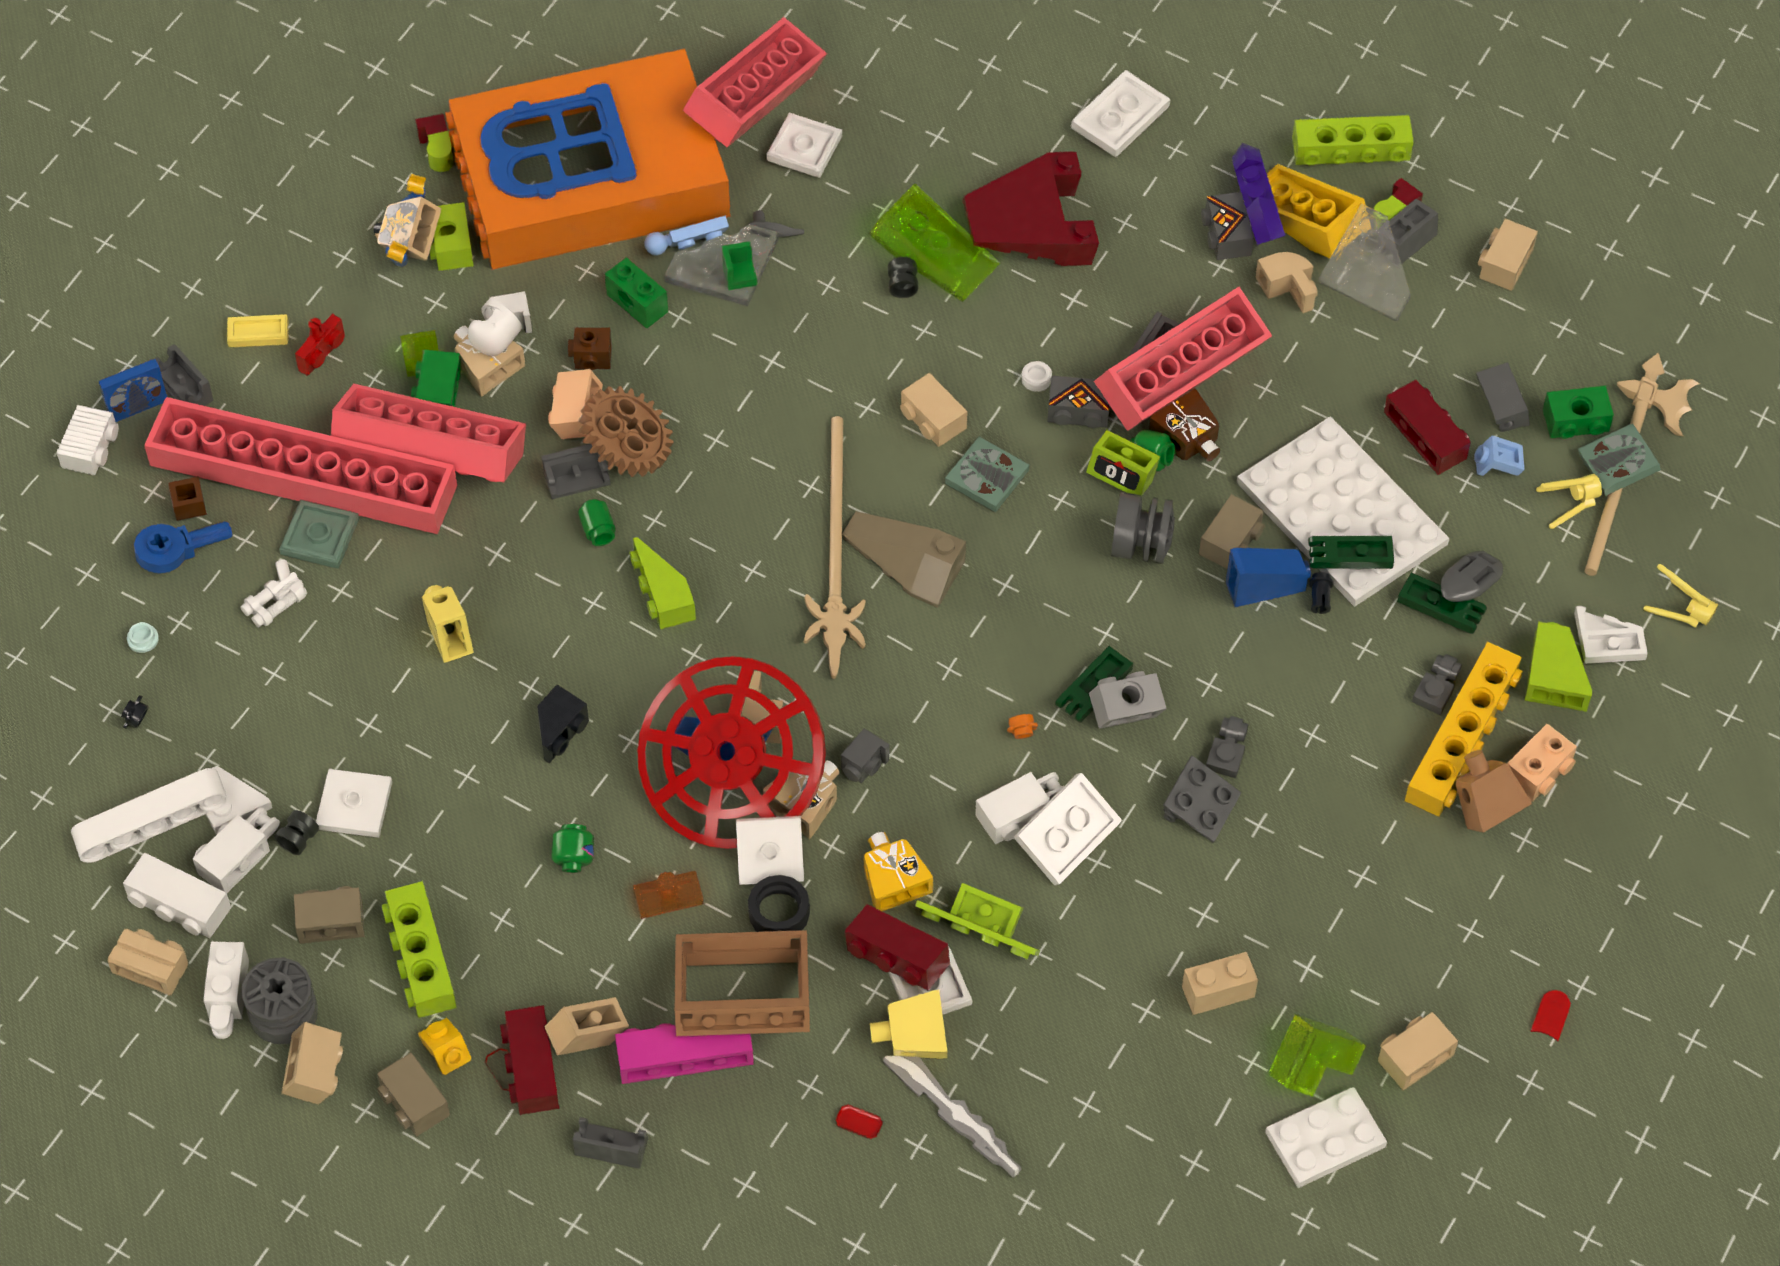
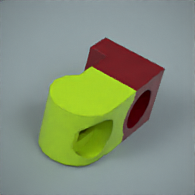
(439, 148)
(1401, 196)

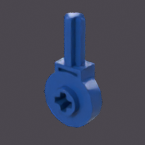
(165, 548)

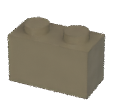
(1232, 528)
(329, 915)
(412, 1094)

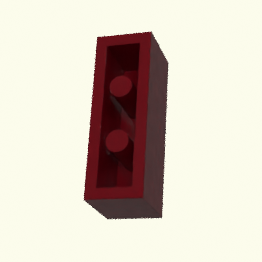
(1427, 426)
(897, 947)
(529, 1060)

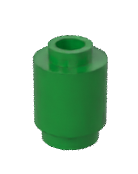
(597, 522)

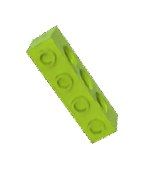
(1352, 140)
(436, 993)

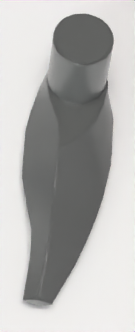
(783, 231)

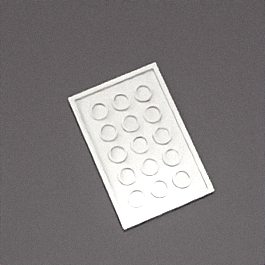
(1336, 489)

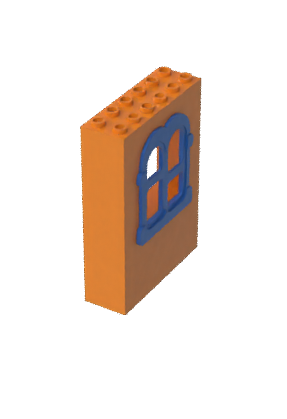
(660, 176)

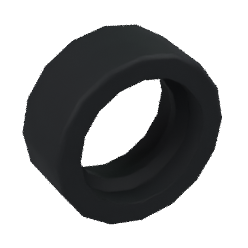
(776, 885)

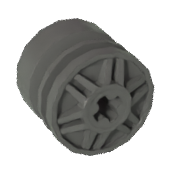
(1142, 528)
(275, 1015)

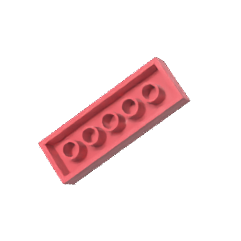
(754, 82)
(1182, 358)
(467, 439)

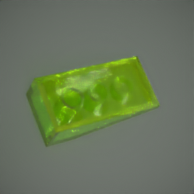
(937, 243)

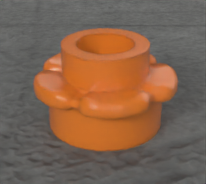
(1022, 726)

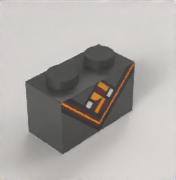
(1228, 226)
(1077, 402)

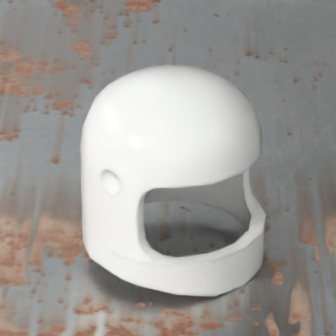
(495, 333)

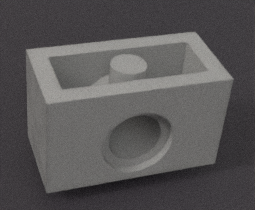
(1113, 710)

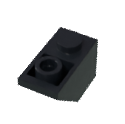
(560, 719)

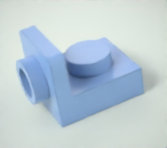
(1500, 455)

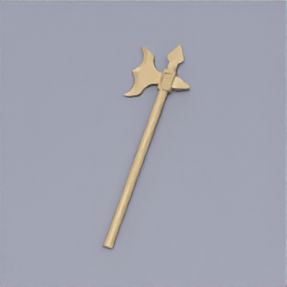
(1672, 404)

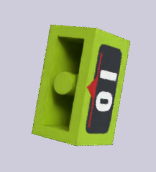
(1122, 464)

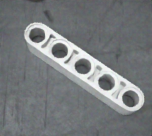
(149, 815)

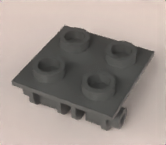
(1201, 799)

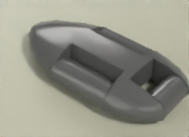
(1471, 576)

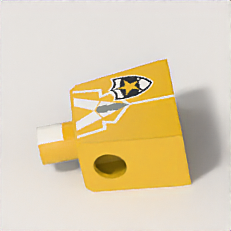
(895, 873)

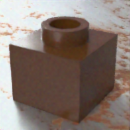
(187, 498)

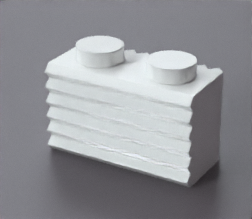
(87, 440)

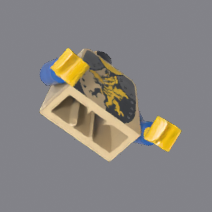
(408, 225)

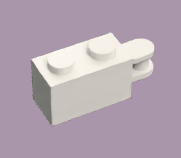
(1014, 805)
(235, 849)
(223, 985)

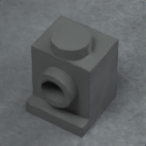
(864, 756)

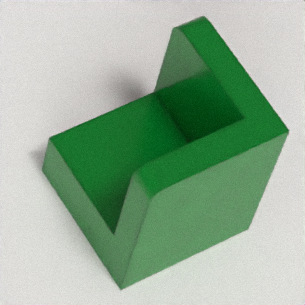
(738, 265)

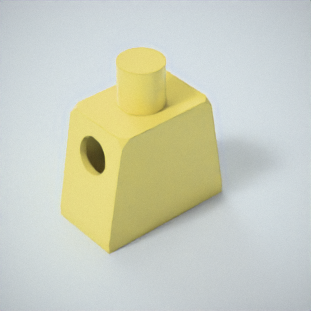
(443, 608)
(914, 1027)

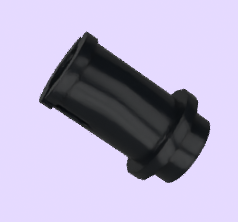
(1321, 584)

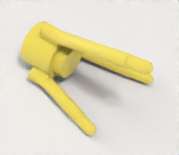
(1581, 489)
(1700, 607)

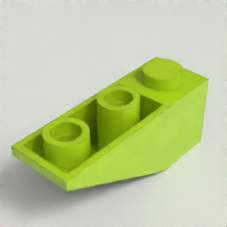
(667, 588)

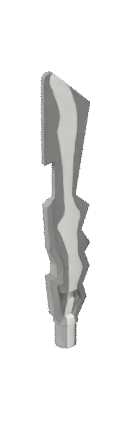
(953, 1112)

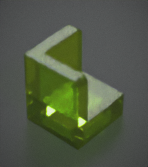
(413, 348)

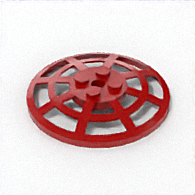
(748, 744)

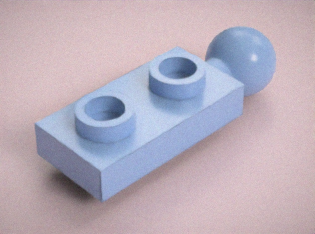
(685, 237)

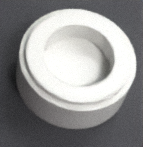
(1036, 376)

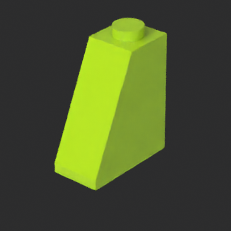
(1557, 670)

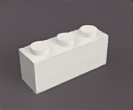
(176, 896)

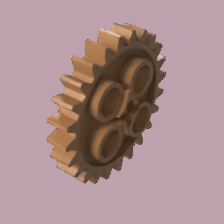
(625, 431)

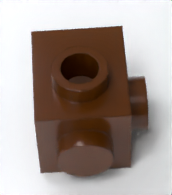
(591, 348)

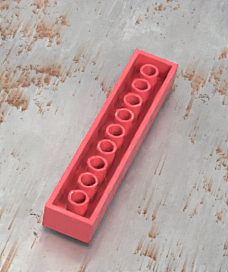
(301, 465)

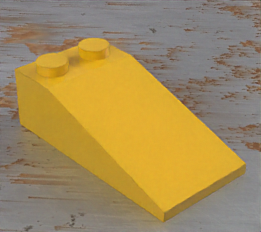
(1312, 209)

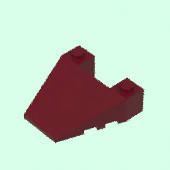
(1026, 213)

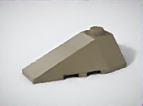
(912, 554)

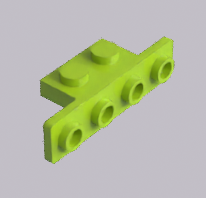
(984, 914)

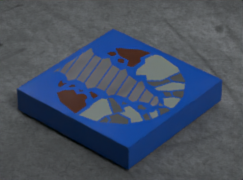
(133, 390)

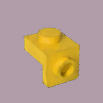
(445, 1045)

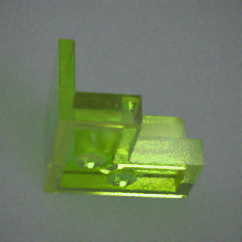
(1309, 1050)

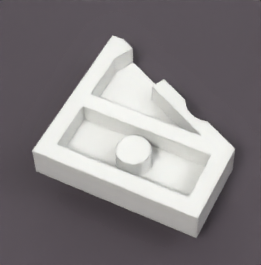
(1608, 638)
(241, 801)

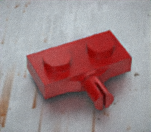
(320, 343)

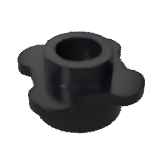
(134, 712)

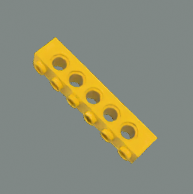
(1492, 665)

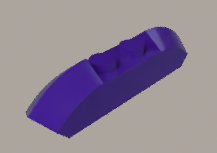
(1257, 194)

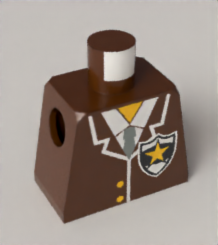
(1189, 426)

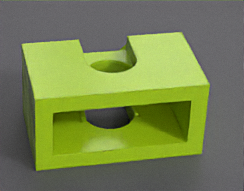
(452, 239)

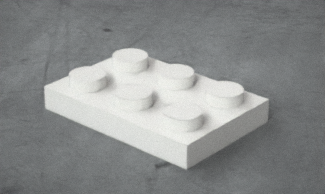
(1120, 113)
(1067, 829)
(1326, 1137)

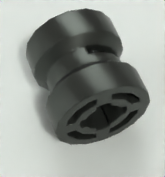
(902, 272)
(296, 832)

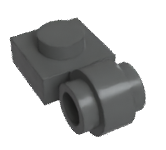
(1436, 690)
(1227, 753)

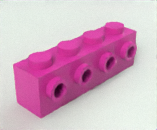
(662, 1054)

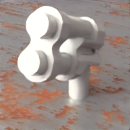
(284, 591)

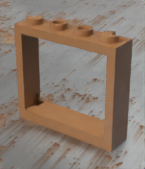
(741, 1016)

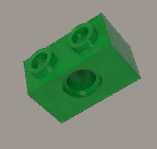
(636, 292)
(1563, 407)

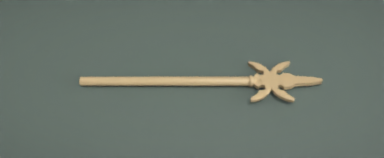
(835, 619)

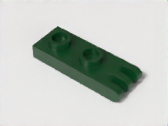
(1351, 552)
(1428, 599)
(1107, 664)

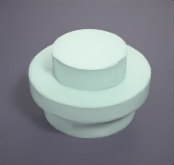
(142, 637)

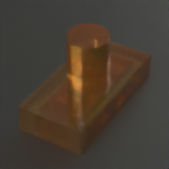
(668, 894)

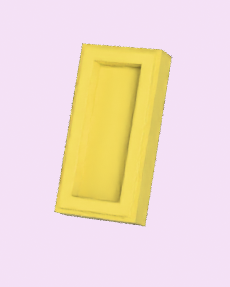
(257, 330)

